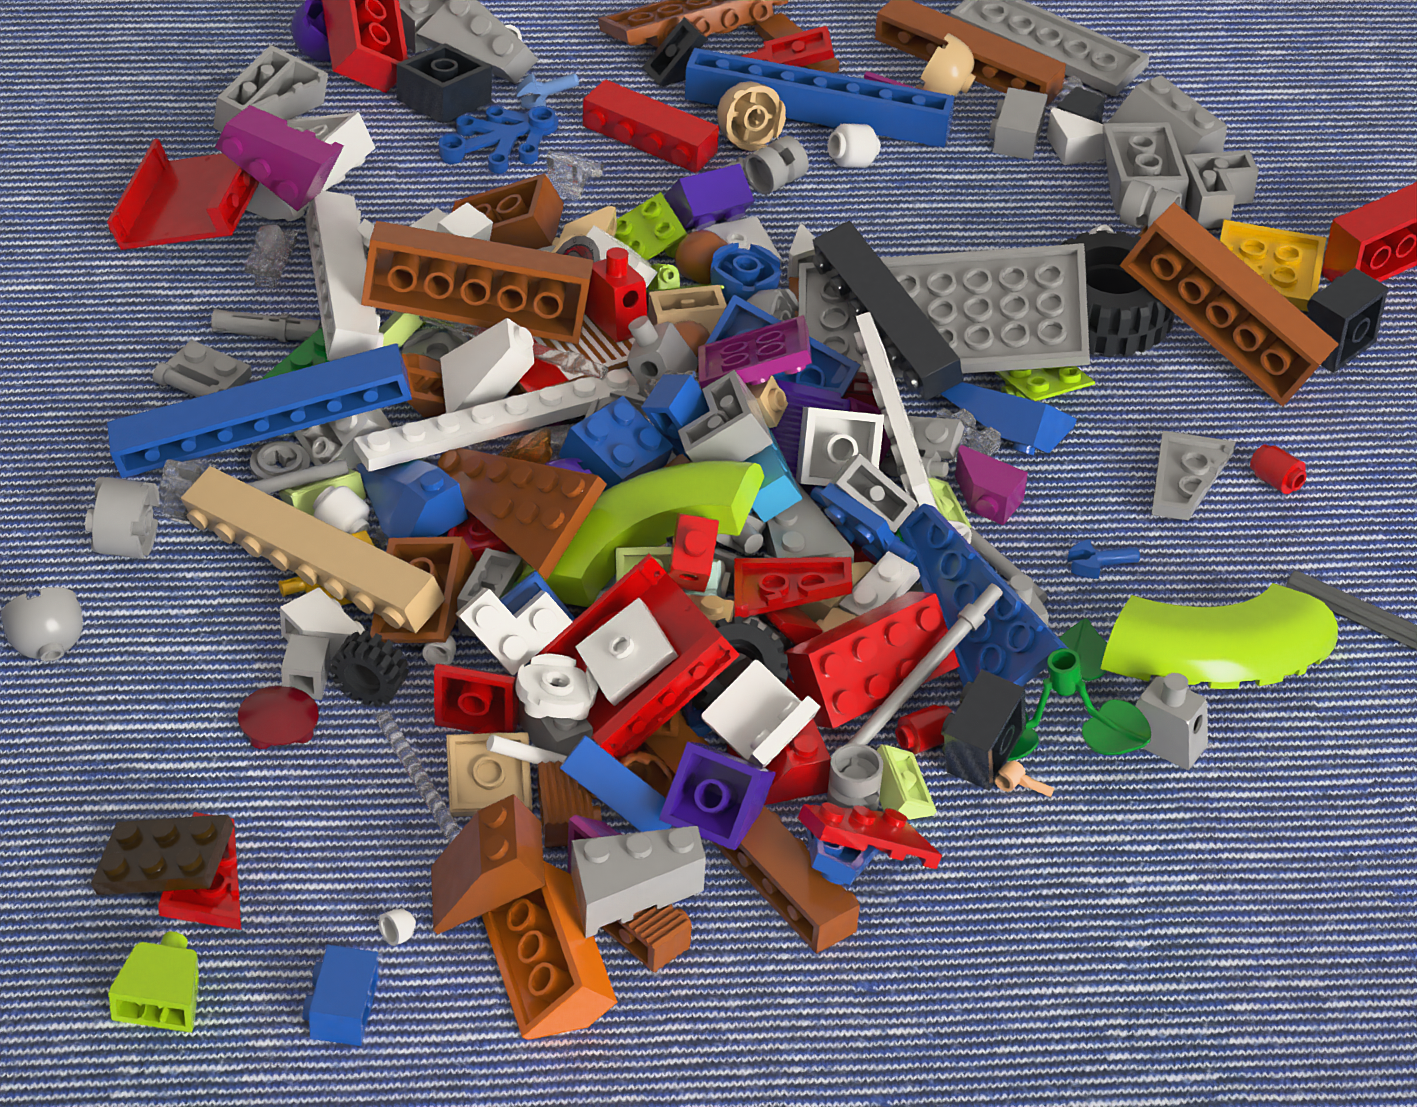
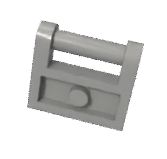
(201, 370)

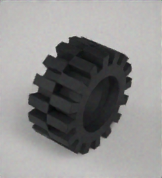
(369, 668)

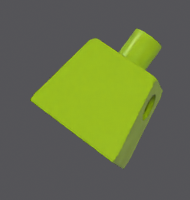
(157, 985)

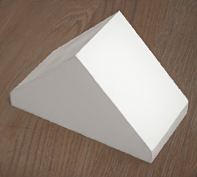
(1075, 137)

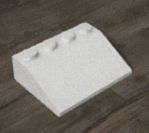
(340, 128)

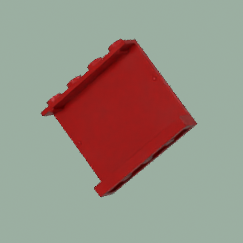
(180, 200)
(698, 643)

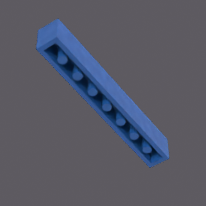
(827, 96)
(259, 410)

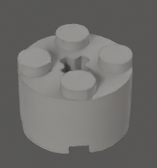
(123, 517)

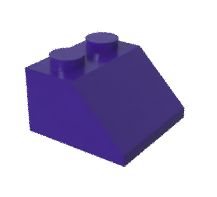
(710, 197)
(716, 794)

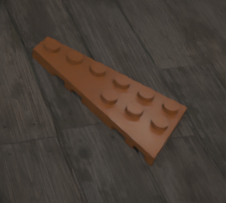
(524, 502)

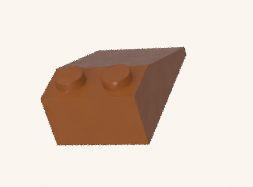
(521, 212)
(451, 566)
(487, 864)

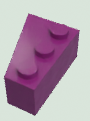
(279, 156)

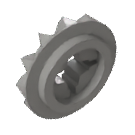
(289, 454)

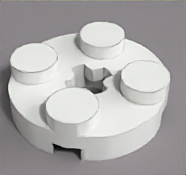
(570, 699)

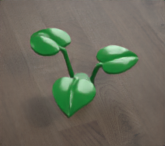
(1112, 729)

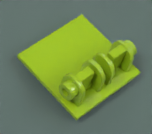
(651, 228)
(668, 279)
(1043, 382)

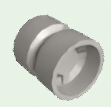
(776, 165)
(1144, 205)
(855, 777)

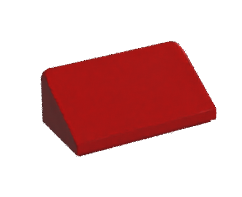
(794, 624)

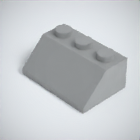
(1163, 102)

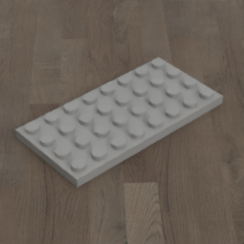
(987, 304)

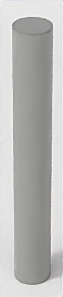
(301, 477)
(999, 561)

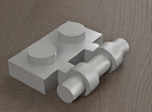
(935, 440)

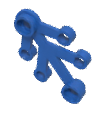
(537, 123)

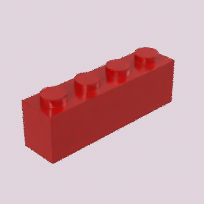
(650, 126)

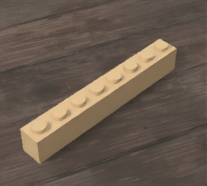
(313, 550)

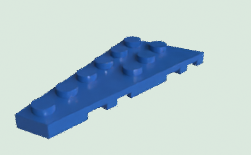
(1012, 637)

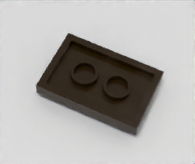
(162, 854)

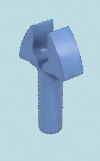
(542, 90)

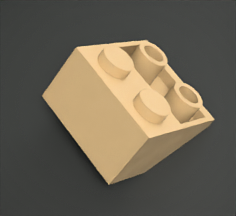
(693, 304)

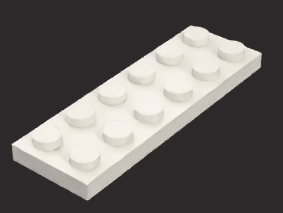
(895, 416)

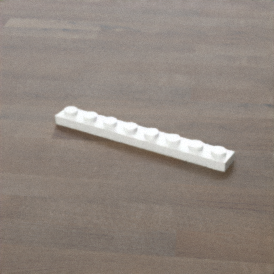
(487, 421)

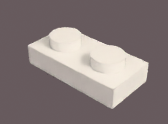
(883, 583)

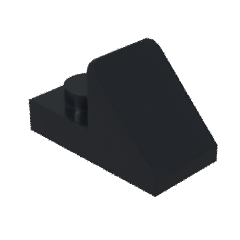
(672, 56)

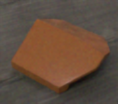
(425, 384)

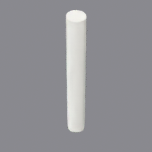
(521, 751)

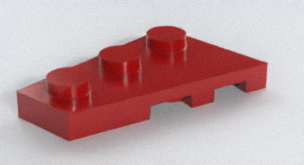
(782, 583)
(863, 827)
(211, 905)

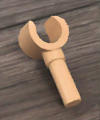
(1014, 773)

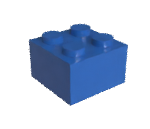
(617, 444)

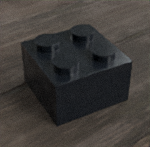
(444, 83)
(1350, 314)
(984, 729)

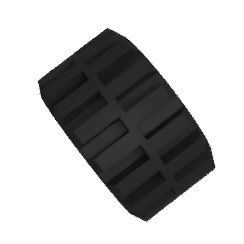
(752, 643)

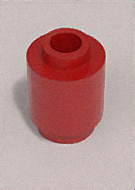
(1278, 468)
(922, 728)

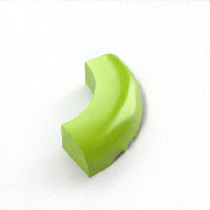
(645, 514)
(1222, 644)

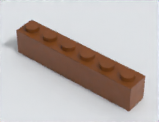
(996, 60)

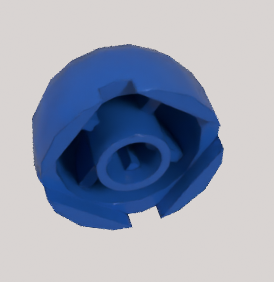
(744, 270)

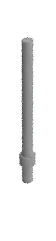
(969, 619)

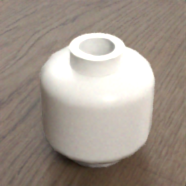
(853, 145)
(342, 509)

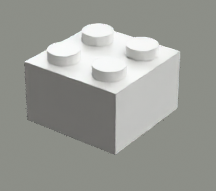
(831, 439)

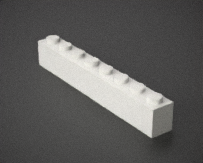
(340, 275)

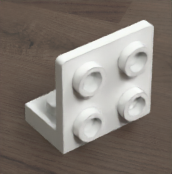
(758, 715)

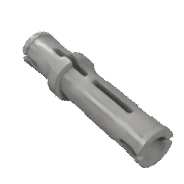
(252, 324)

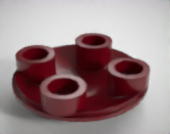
(278, 716)

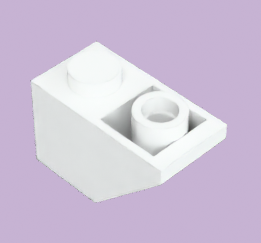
(318, 616)

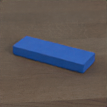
(615, 786)

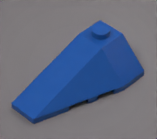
(828, 367)
(1019, 420)
(414, 499)

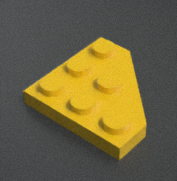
(1281, 257)

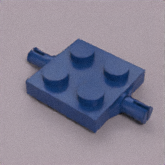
(860, 524)

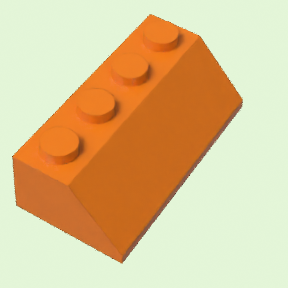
(547, 962)

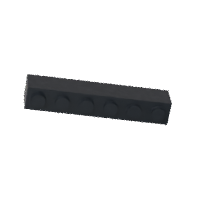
(905, 331)

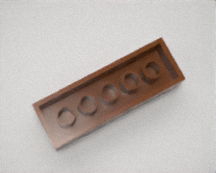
(476, 281)
(1228, 304)

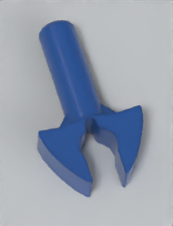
(1088, 561)

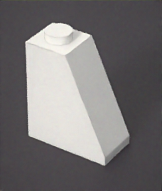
(486, 366)

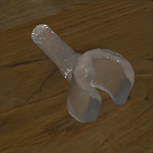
(1073, 81)

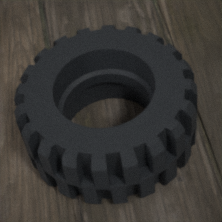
(1120, 309)

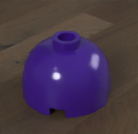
(310, 31)

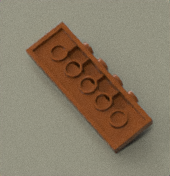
(657, 20)

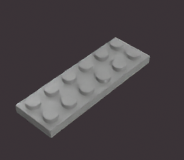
(1087, 54)

